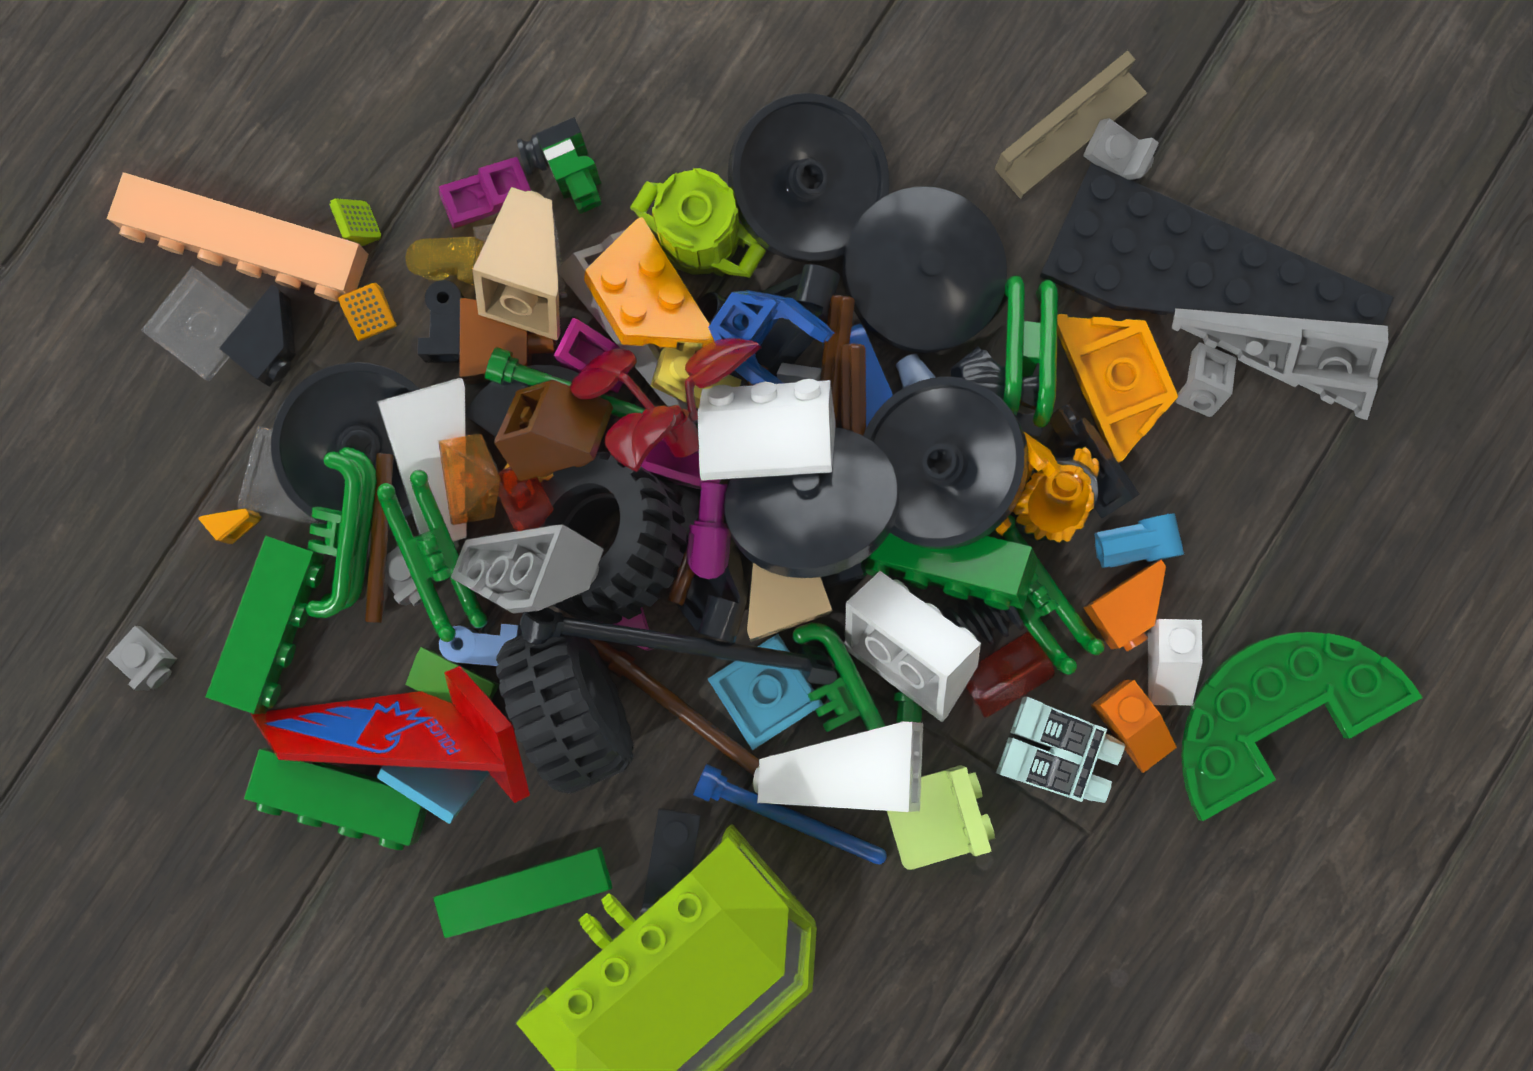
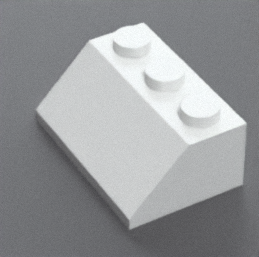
(766, 430)
(910, 644)

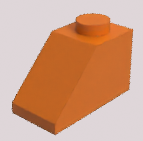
(1129, 608)
(1135, 723)

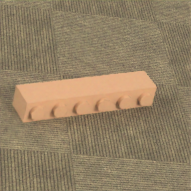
(237, 236)

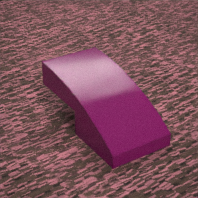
(482, 193)

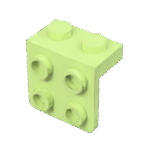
(946, 823)

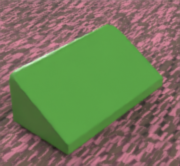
(429, 676)

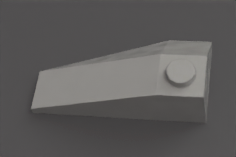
(528, 567)

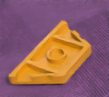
(644, 293)
(1118, 376)

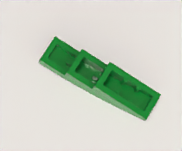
(523, 892)

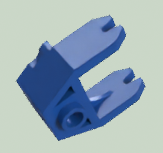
(763, 313)

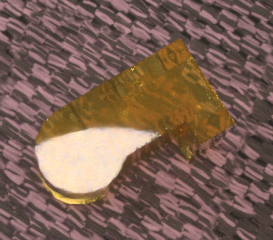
(444, 257)

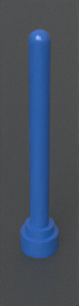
(715, 786)

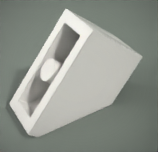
(1174, 661)

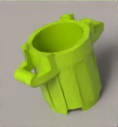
(698, 224)

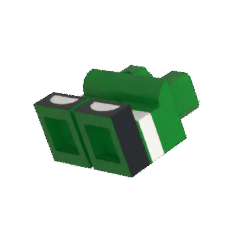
(571, 167)

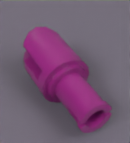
(709, 536)

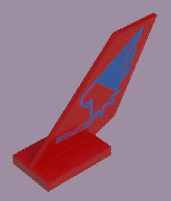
(404, 732)

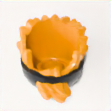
(1059, 505)

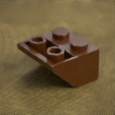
(551, 430)

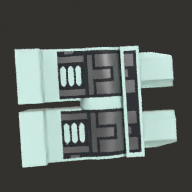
(1071, 756)

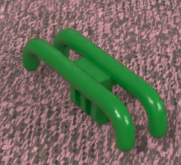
(1031, 344)
(346, 531)
(429, 555)
(1041, 600)
(848, 693)

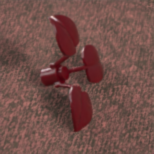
(639, 433)

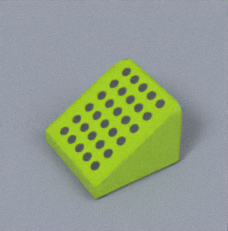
(355, 221)

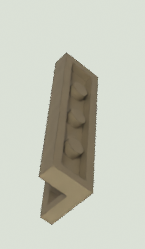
(1070, 127)

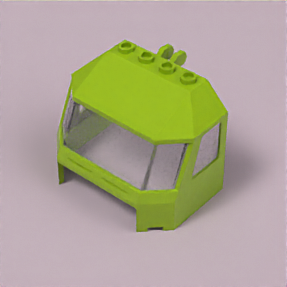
(686, 977)

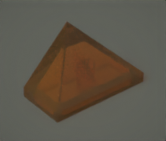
(469, 478)

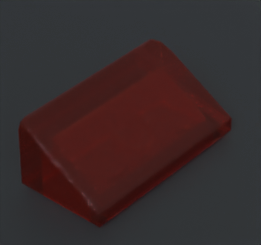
(523, 500)
(1009, 674)

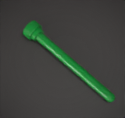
(505, 367)

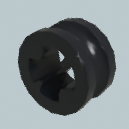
(531, 154)

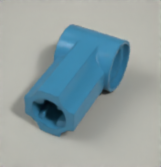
(1149, 540)

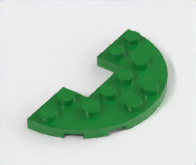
(1268, 689)

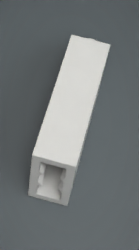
(414, 427)
(855, 772)

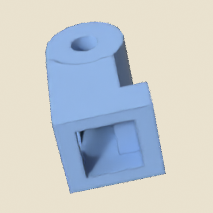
(477, 648)

